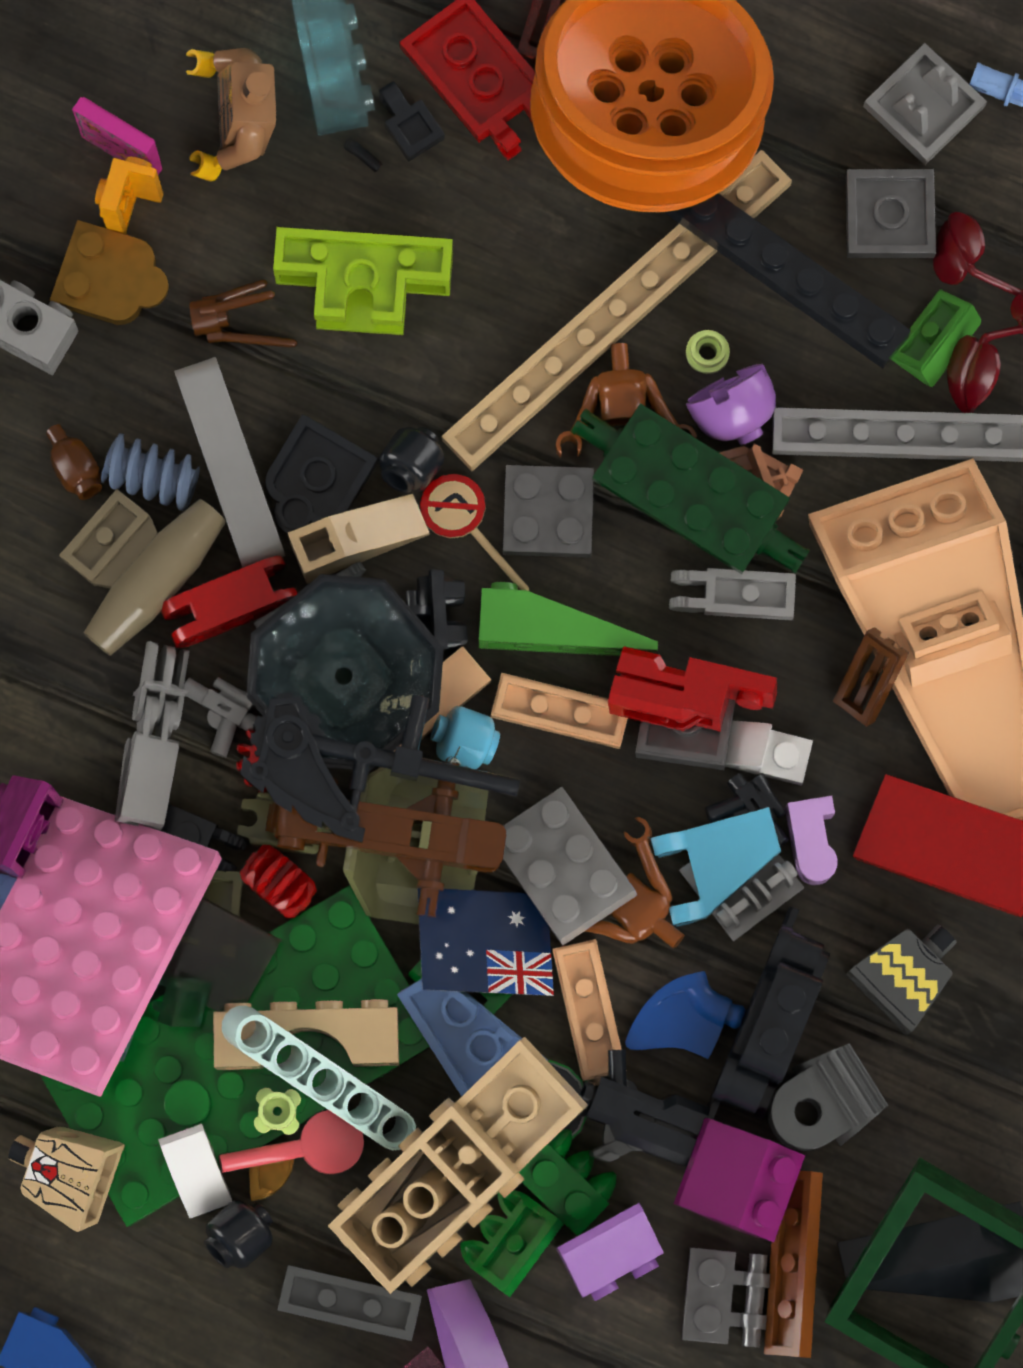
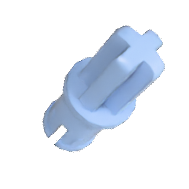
(998, 84)

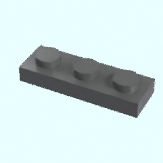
(349, 1303)

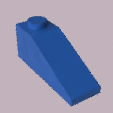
(40, 1343)

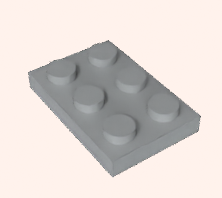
(564, 866)

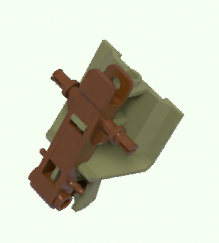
(414, 838)

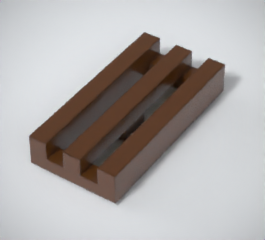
(885, 650)

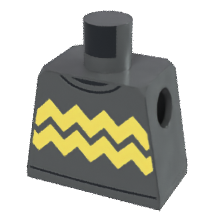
(905, 975)

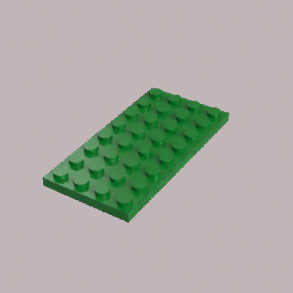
(322, 956)

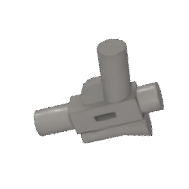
(226, 711)

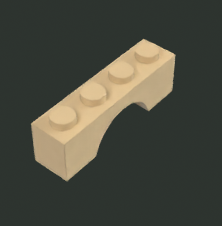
(365, 1033)

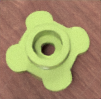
(286, 1120)

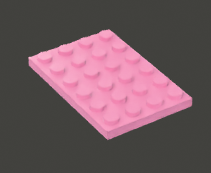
(91, 940)

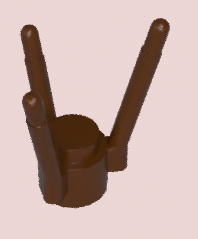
(212, 314)

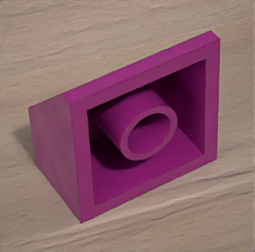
(739, 1179)

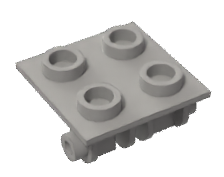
(756, 898)

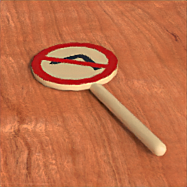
(455, 508)

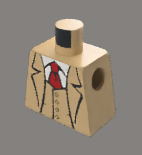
(68, 1173)

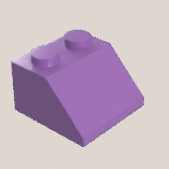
(610, 1251)

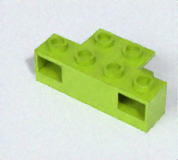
(362, 275)

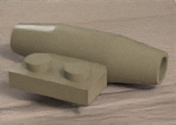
(137, 563)

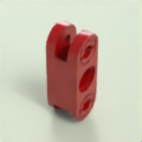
(227, 602)

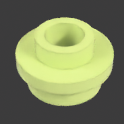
(711, 339)

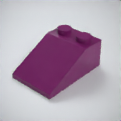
(23, 818)

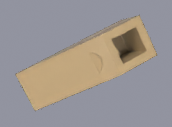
(356, 536)

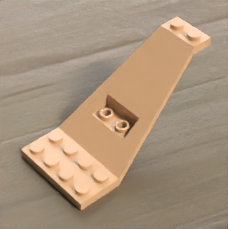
(924, 566)

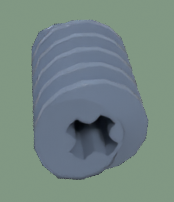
(150, 473)

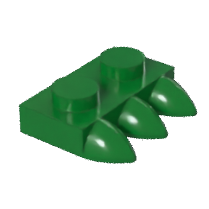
(563, 1183)
(513, 1241)

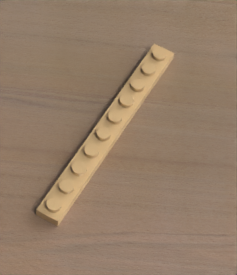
(602, 323)

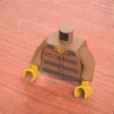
(244, 105)

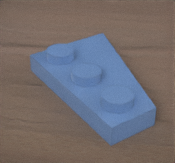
(459, 1032)

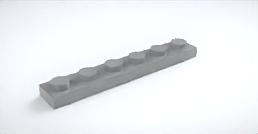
(897, 434)

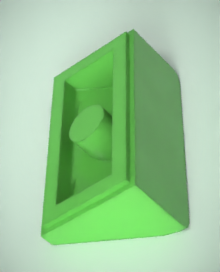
(935, 337)

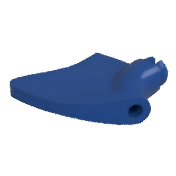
(685, 1017)

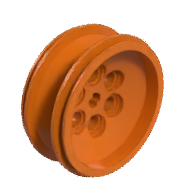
(713, 63)

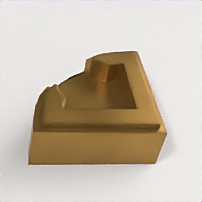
(269, 1178)

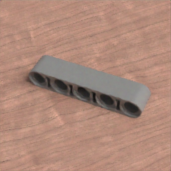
(229, 462)

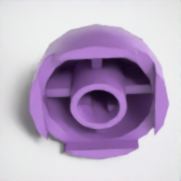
(735, 406)

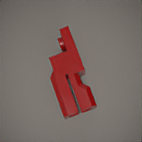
(683, 698)

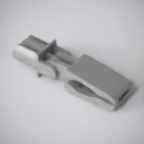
(147, 758)

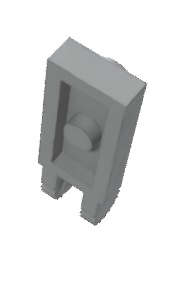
(736, 594)

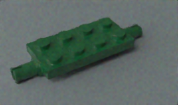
(691, 489)

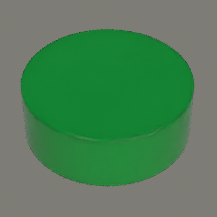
(187, 1103)

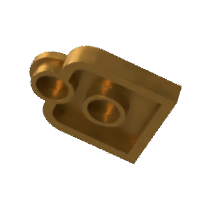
(108, 275)

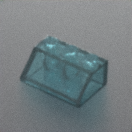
(332, 64)

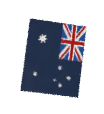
(485, 944)

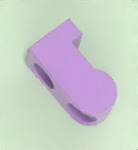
(811, 853)

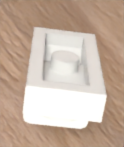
(762, 750)

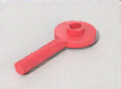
(324, 1143)

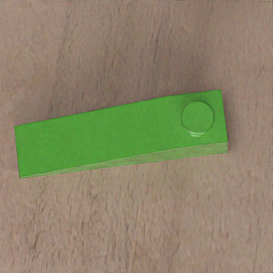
(534, 623)

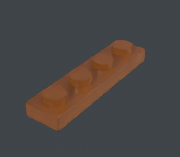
(794, 1271)

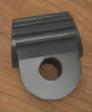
(839, 1092)

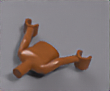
(619, 396)
(647, 910)

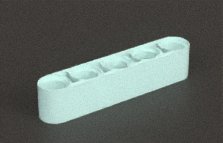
(300, 1071)

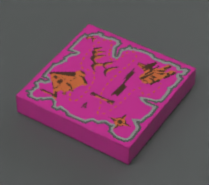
(114, 134)

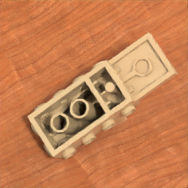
(456, 1167)

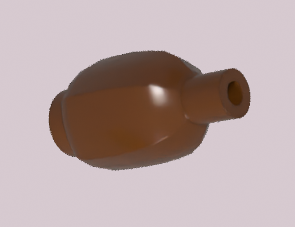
(74, 464)

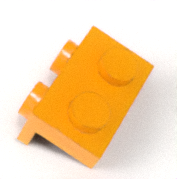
(122, 187)

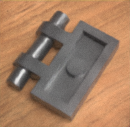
(710, 1297)

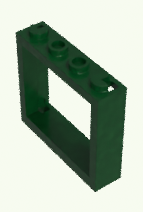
(965, 1200)

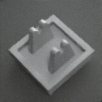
(924, 104)

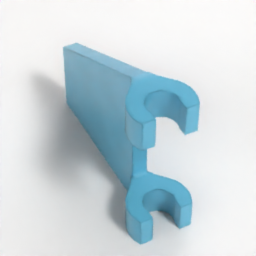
(721, 858)

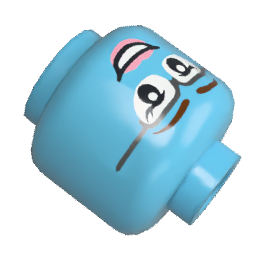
(465, 737)

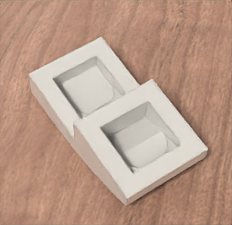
(195, 1171)

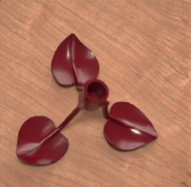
(974, 362)

